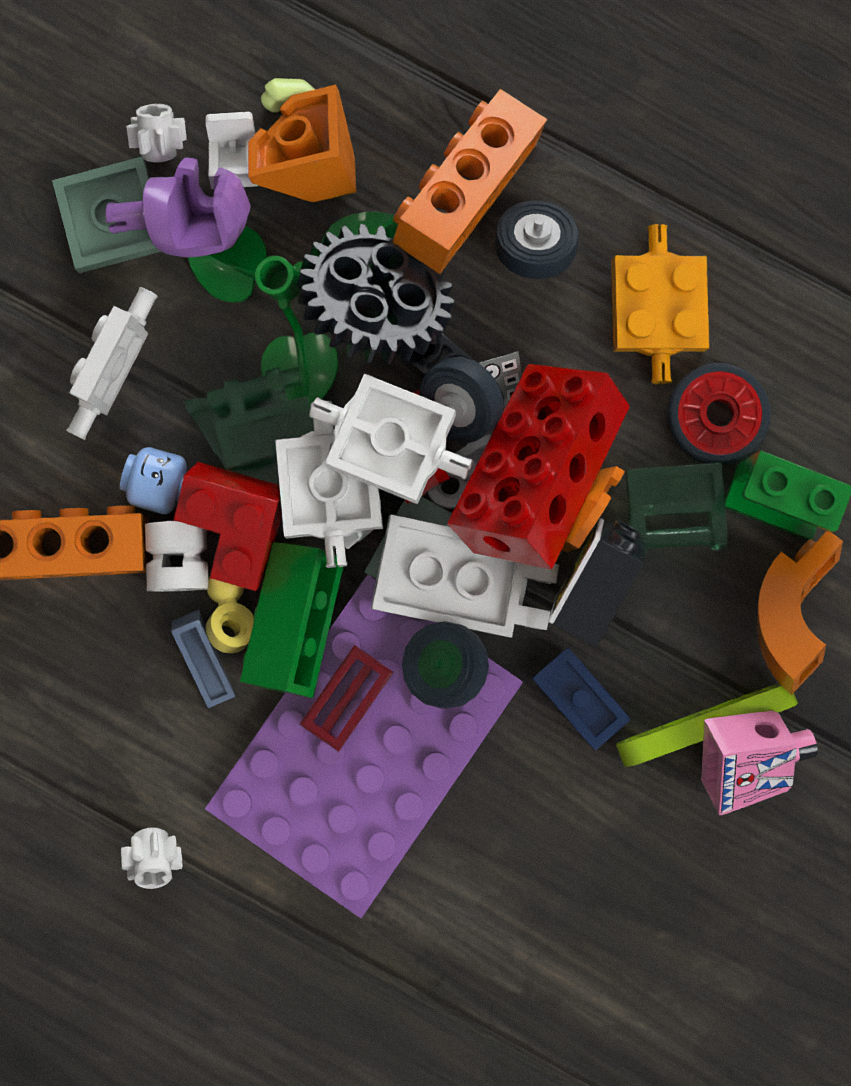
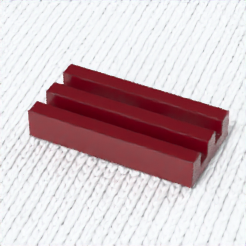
(369, 664)

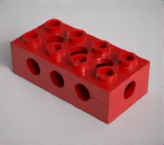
(539, 465)

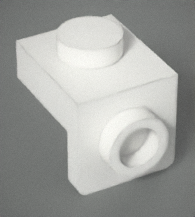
(229, 144)

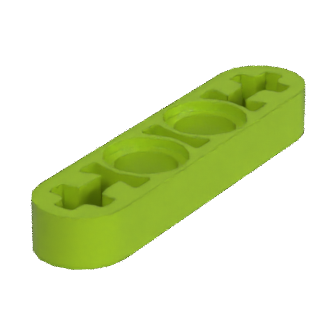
(691, 728)

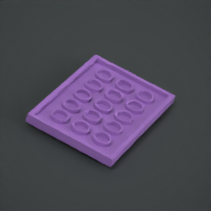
(357, 810)

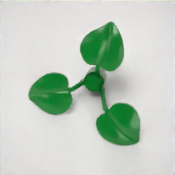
(232, 279)

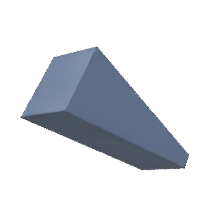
(202, 658)

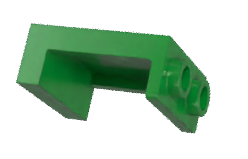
(786, 496)

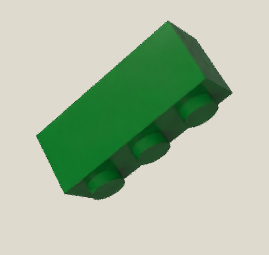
(291, 620)

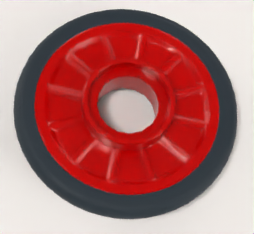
(724, 384)

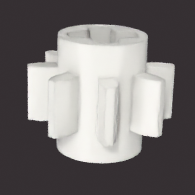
(156, 132)
(151, 858)

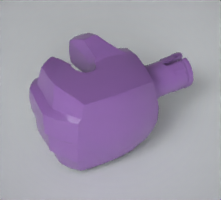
(181, 216)

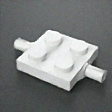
(109, 361)
(390, 438)
(321, 499)

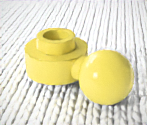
(228, 614)

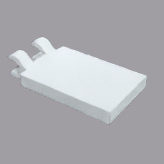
(438, 579)

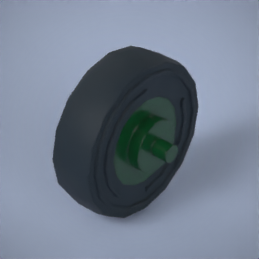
(445, 665)

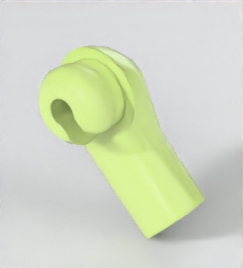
(280, 90)

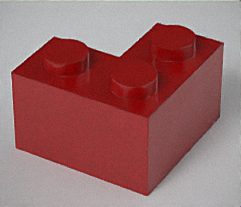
(244, 514)

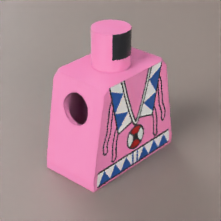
(751, 758)

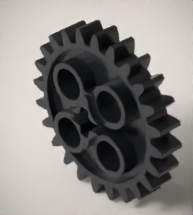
(373, 295)

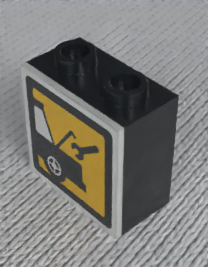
(599, 581)

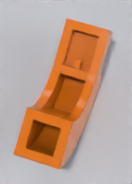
(783, 636)

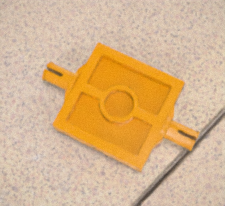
(659, 304)

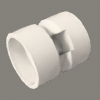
(175, 539)

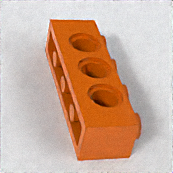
(436, 235)
(123, 555)

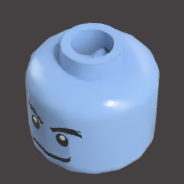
(153, 480)

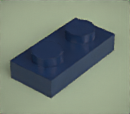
(581, 698)

